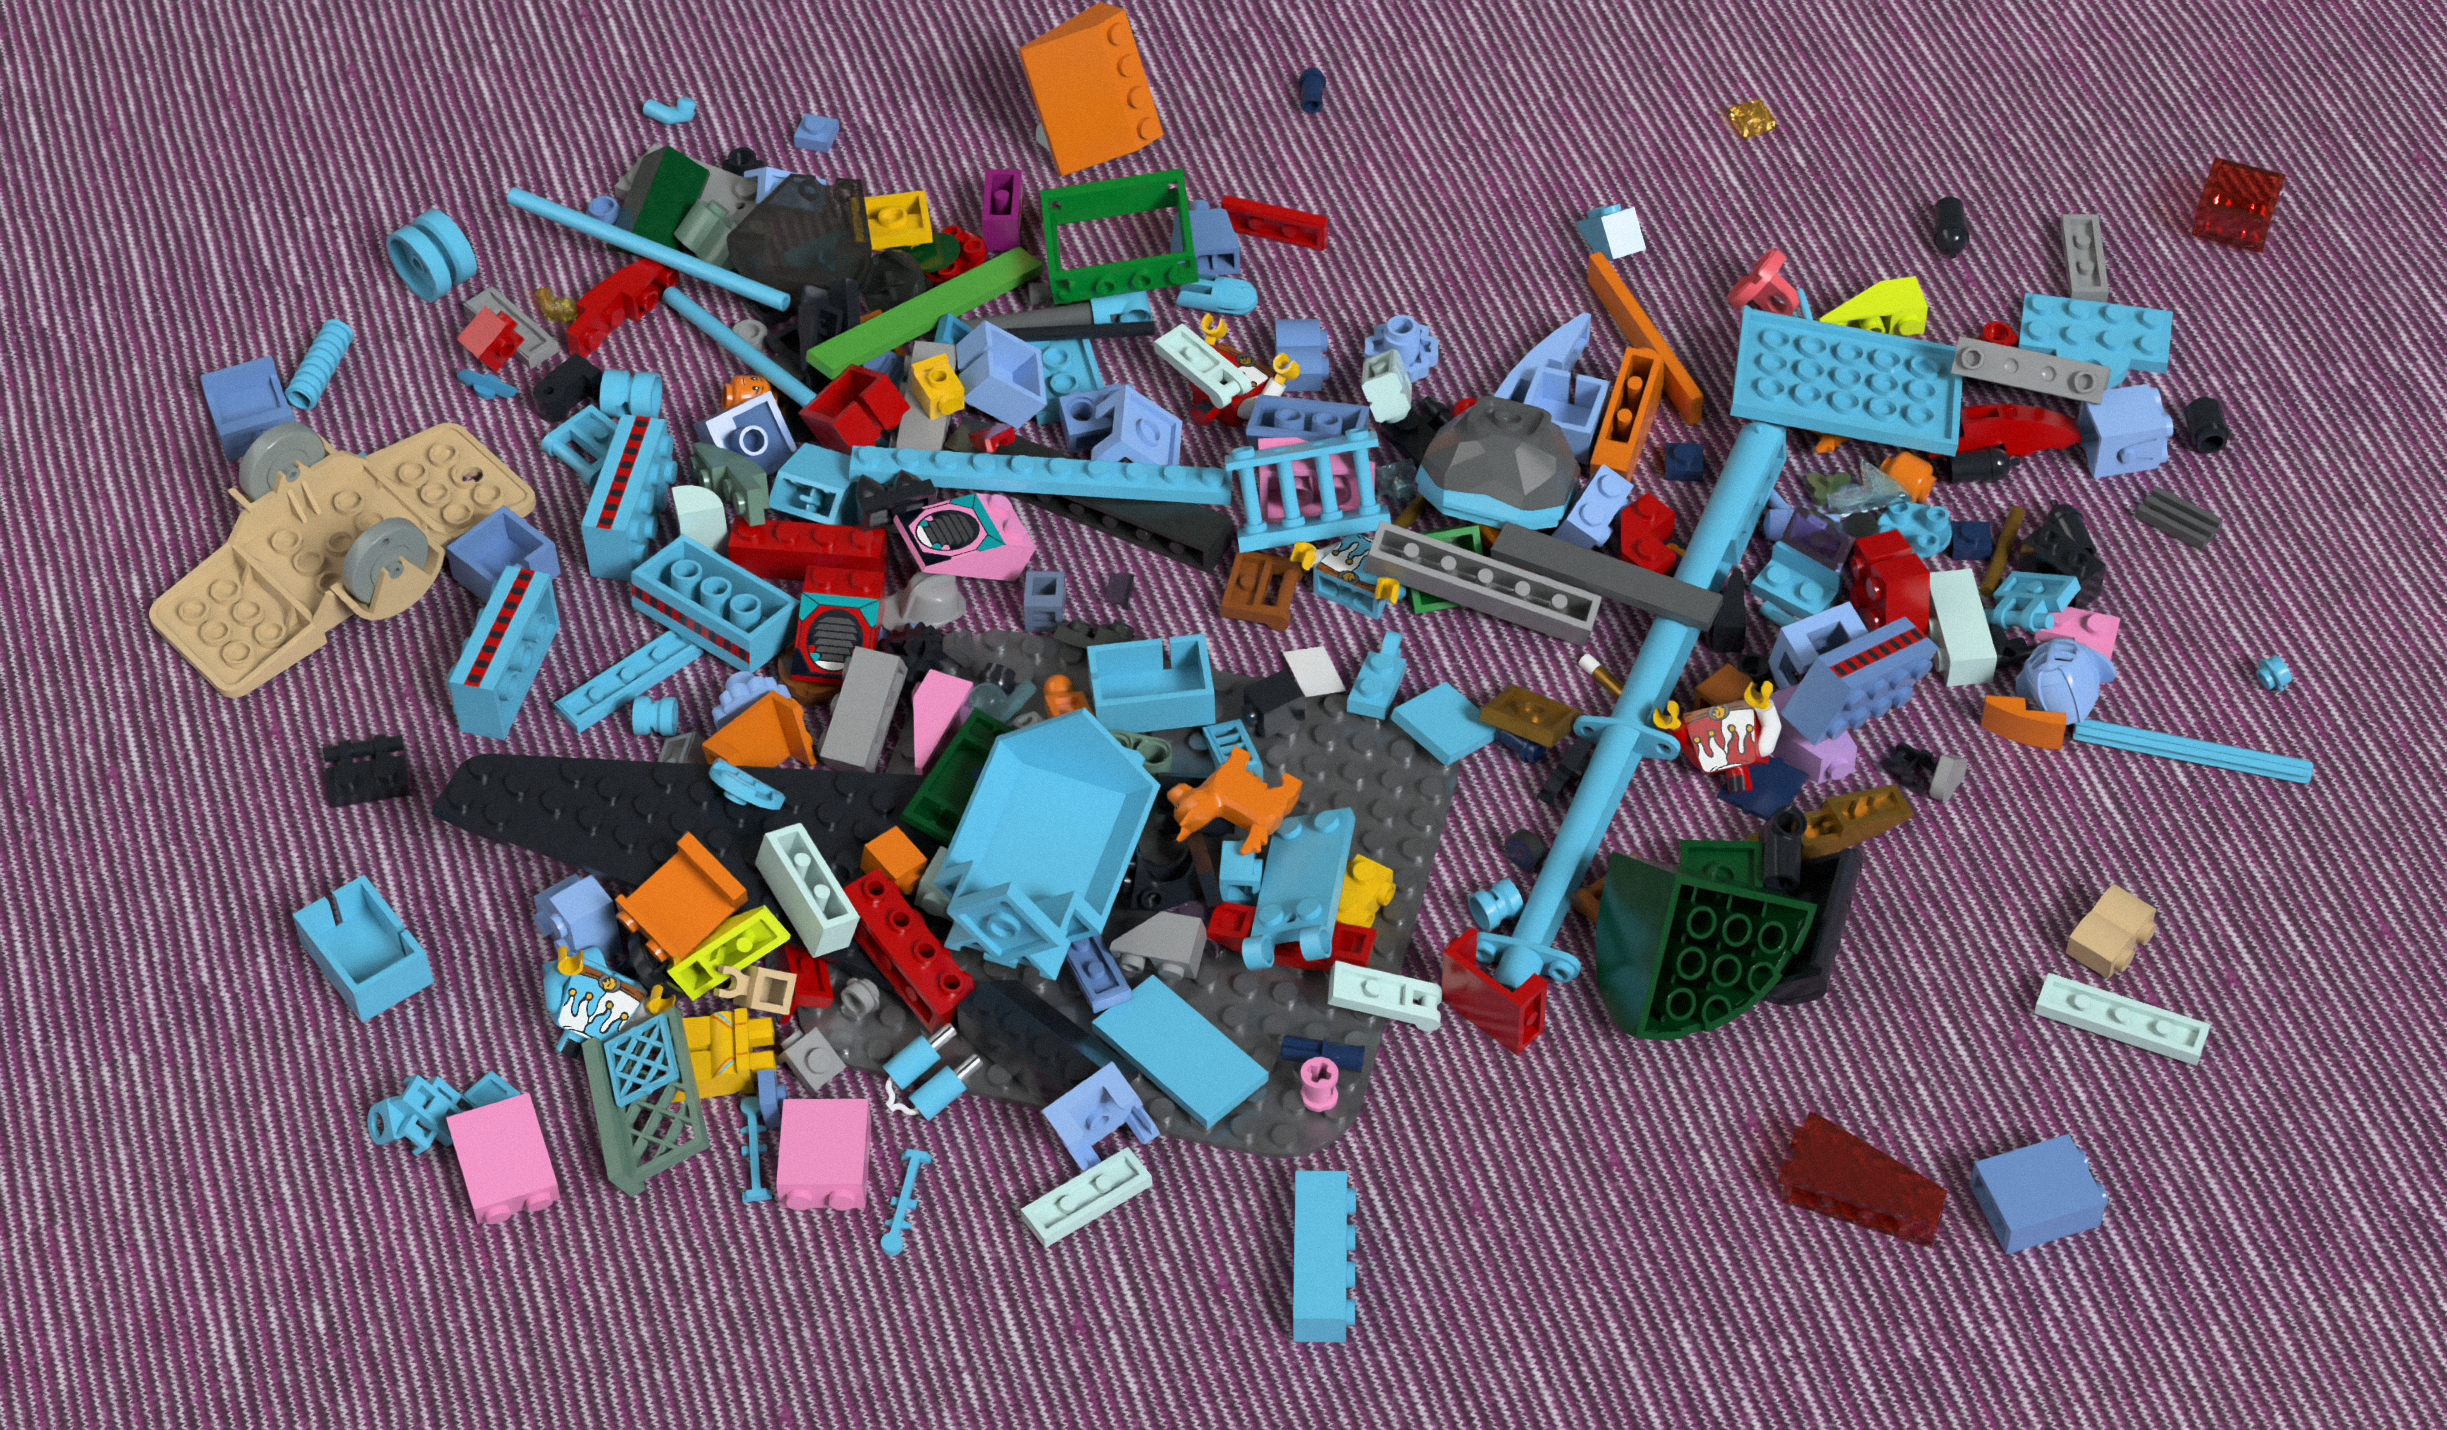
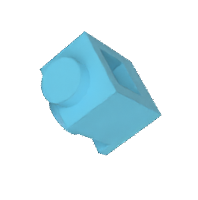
(1239, 875)

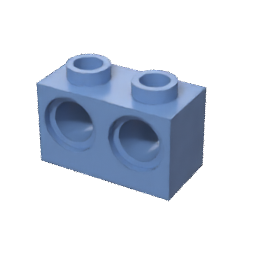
(1086, 434)

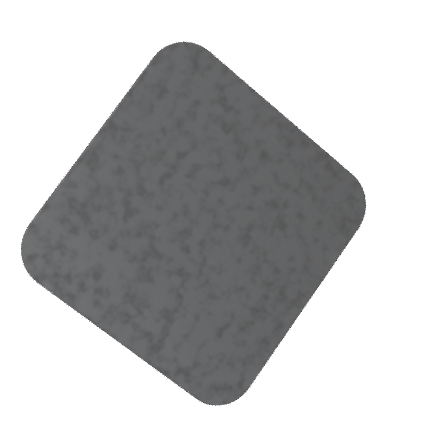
(1344, 762)

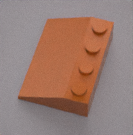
(1090, 89)

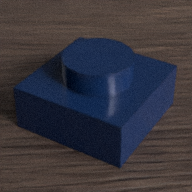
(1683, 462)
(1971, 540)

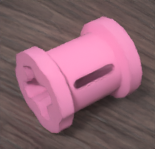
(1319, 1082)

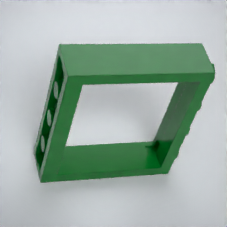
(1111, 199)

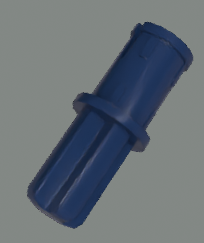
(1302, 1049)

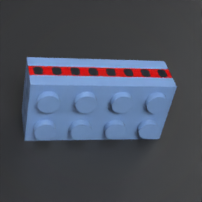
(1860, 681)

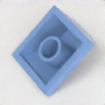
(752, 430)

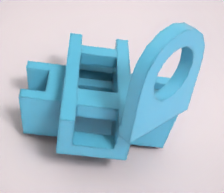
(403, 1111)

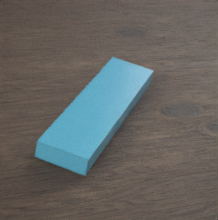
(626, 680)

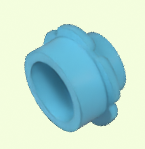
(2273, 673)

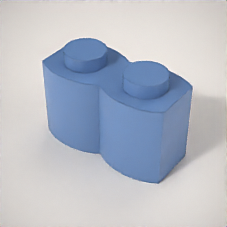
(1303, 343)

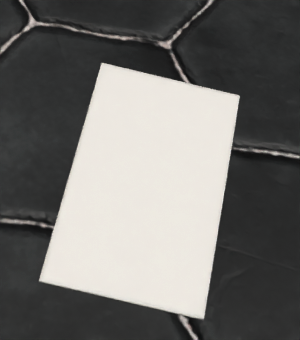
(1314, 671)

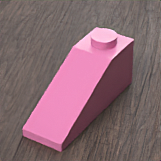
(939, 713)

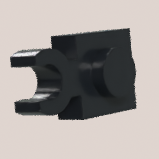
(1569, 767)

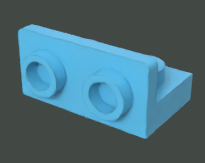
(1797, 583)

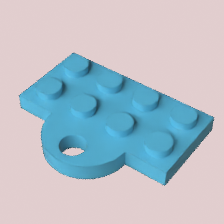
(2097, 333)

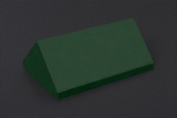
(661, 197)

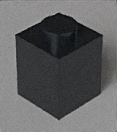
(1273, 704)

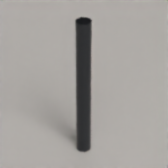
(1084, 331)

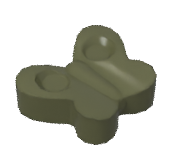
(1821, 485)

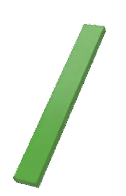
(924, 312)

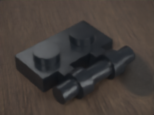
(1415, 432)
(366, 780)

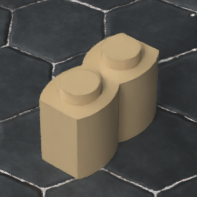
(2112, 931)

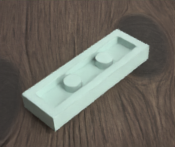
(1086, 1197)

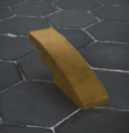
(1850, 820)

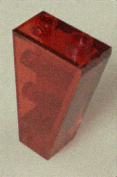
(1859, 1184)

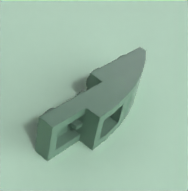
(732, 480)

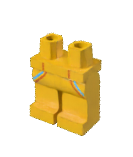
(724, 1052)

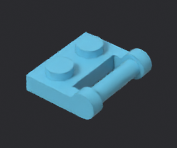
(589, 430)

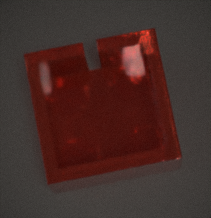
(2238, 205)

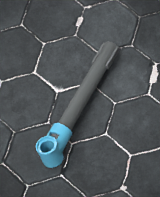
(1108, 309)

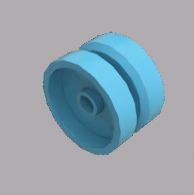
(431, 255)

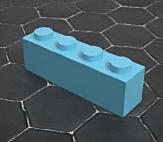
(1321, 1256)

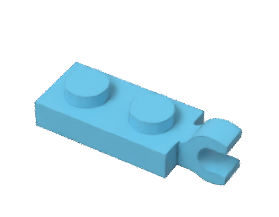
(1378, 679)

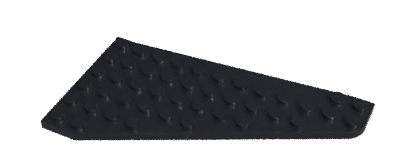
(630, 814)

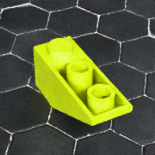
(1886, 307)

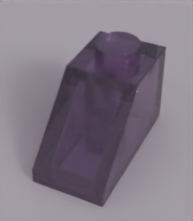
(1819, 537)

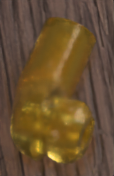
(556, 308)

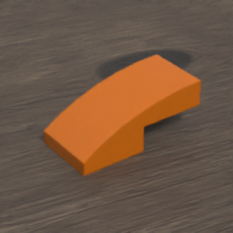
(2012, 721)

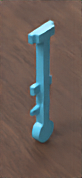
(751, 1110)
(892, 1242)

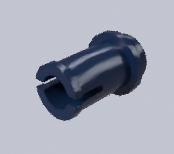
(1312, 85)
(1528, 750)

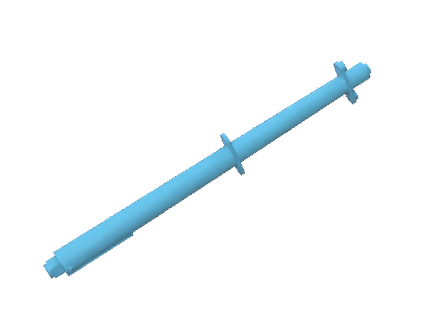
(1630, 729)

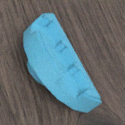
(743, 787)

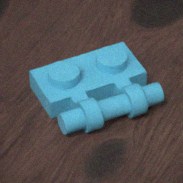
(2035, 596)

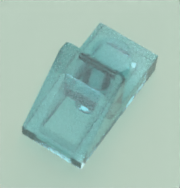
(1877, 492)

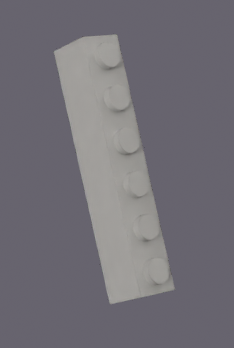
(916, 428)
(1482, 583)

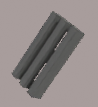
(2181, 514)

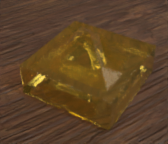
(1751, 118)

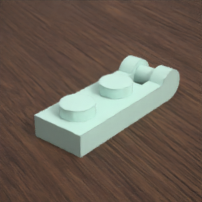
(1202, 365)
(1385, 995)

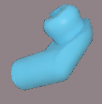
(670, 115)

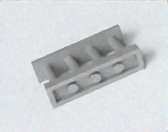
(2030, 370)

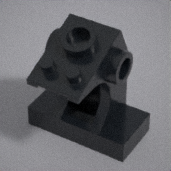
(1172, 883)

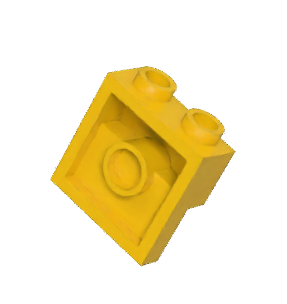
(898, 220)
(1363, 891)

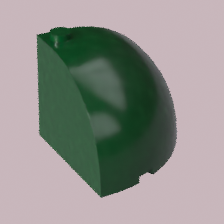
(1689, 946)

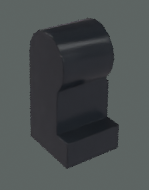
(566, 387)

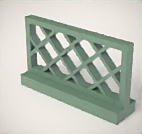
(615, 1124)

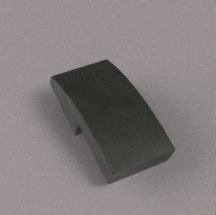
(1081, 633)

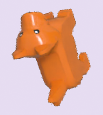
(1237, 798)

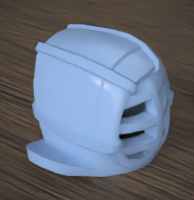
(2063, 684)

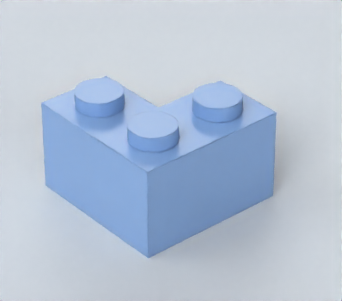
(578, 916)

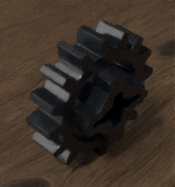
(919, 650)

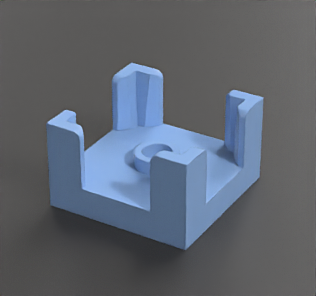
(1139, 430)
(1807, 639)
(1096, 1110)

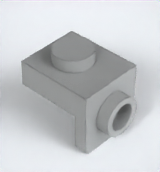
(810, 1058)

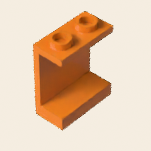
(763, 735)
(682, 902)

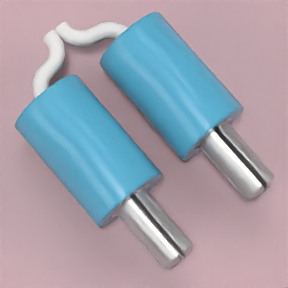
(941, 1088)

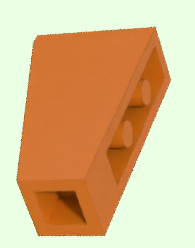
(1630, 412)

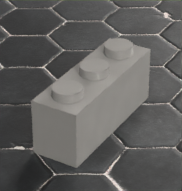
(862, 711)

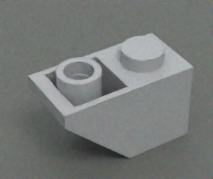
(1164, 945)

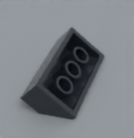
(1033, 1039)

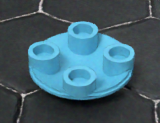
(1922, 526)

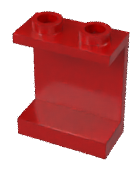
(1505, 1016)

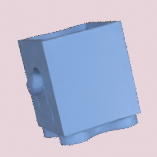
(2125, 431)

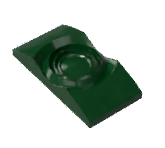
(948, 787)

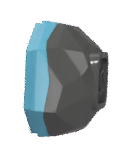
(1500, 466)

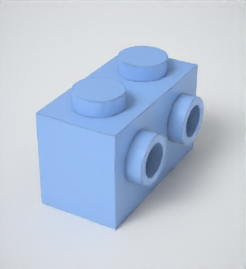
(1594, 508)

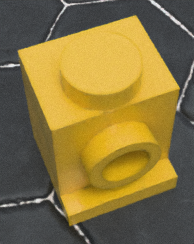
(937, 386)

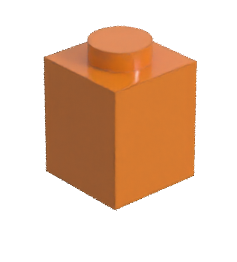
(896, 859)

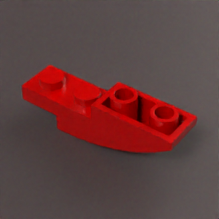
(623, 294)
(2016, 426)

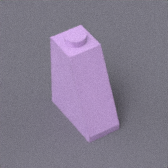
(1821, 761)

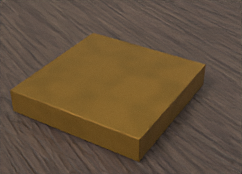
(1530, 715)

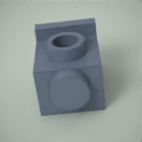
(1044, 600)

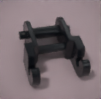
(1917, 758)

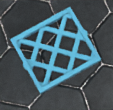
(648, 1086)

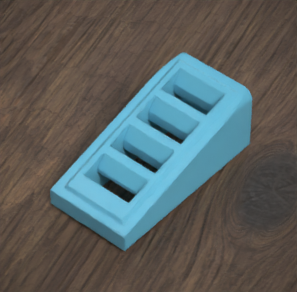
(1218, 753)

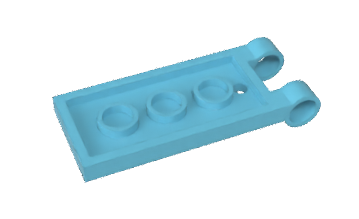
(1301, 887)

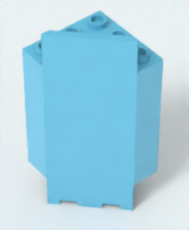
(1045, 841)

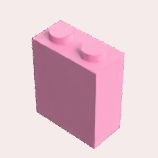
(824, 1154)
(503, 1159)

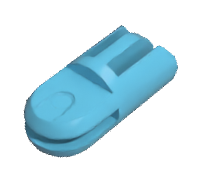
(1218, 295)

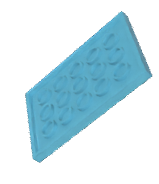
(1847, 382)

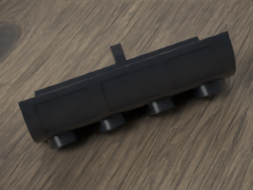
(1831, 885)

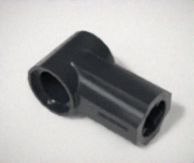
(1782, 848)

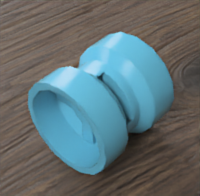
(660, 716)
(1496, 904)

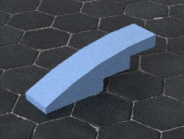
(1556, 351)

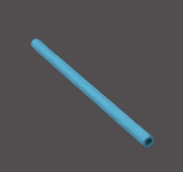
(649, 249)

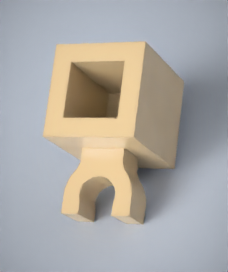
(759, 988)

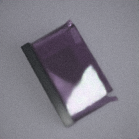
(1120, 589)

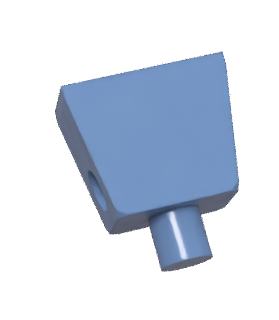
(1213, 238)

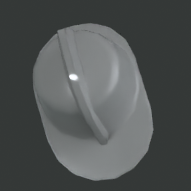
(926, 599)

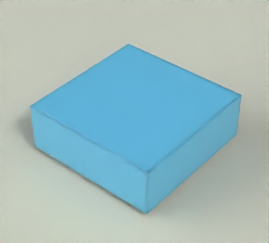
(488, 1091)

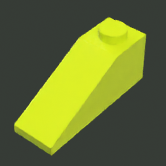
(734, 944)

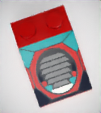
(835, 615)

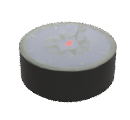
(1524, 849)

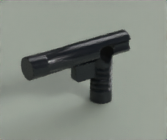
(2015, 648)

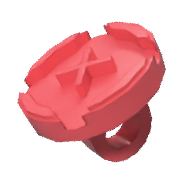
(1764, 284)

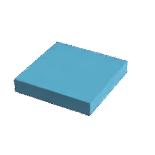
(1444, 723)

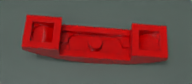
(1234, 922)

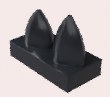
(880, 506)

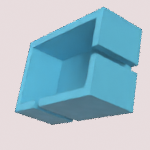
(1139, 696)
(365, 951)

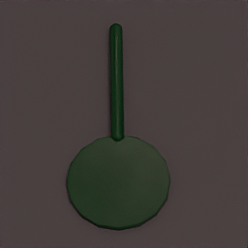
(934, 255)

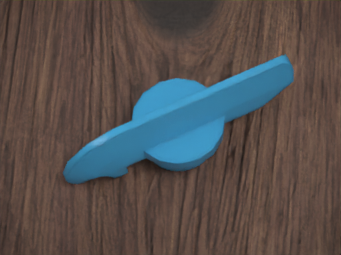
(486, 385)

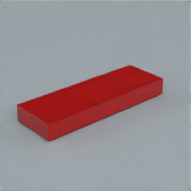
(1277, 223)

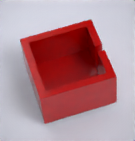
(854, 409)
(1889, 581)

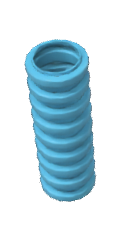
(319, 364)

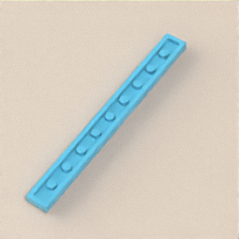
(1045, 475)

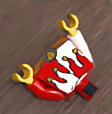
(1262, 380)
(1727, 736)

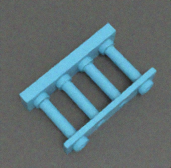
(1294, 527)

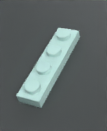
(2122, 1019)

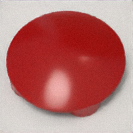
(971, 255)

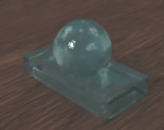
(993, 701)

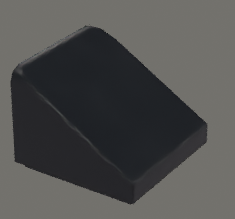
(797, 427)

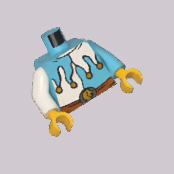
(1340, 575)
(595, 1001)

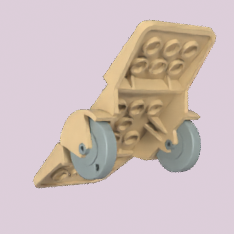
(327, 542)

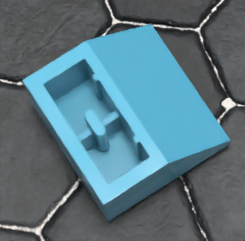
(816, 487)

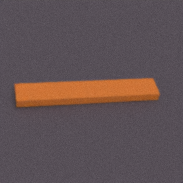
(1642, 333)

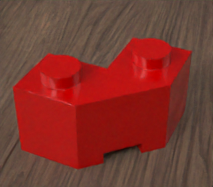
(1641, 535)

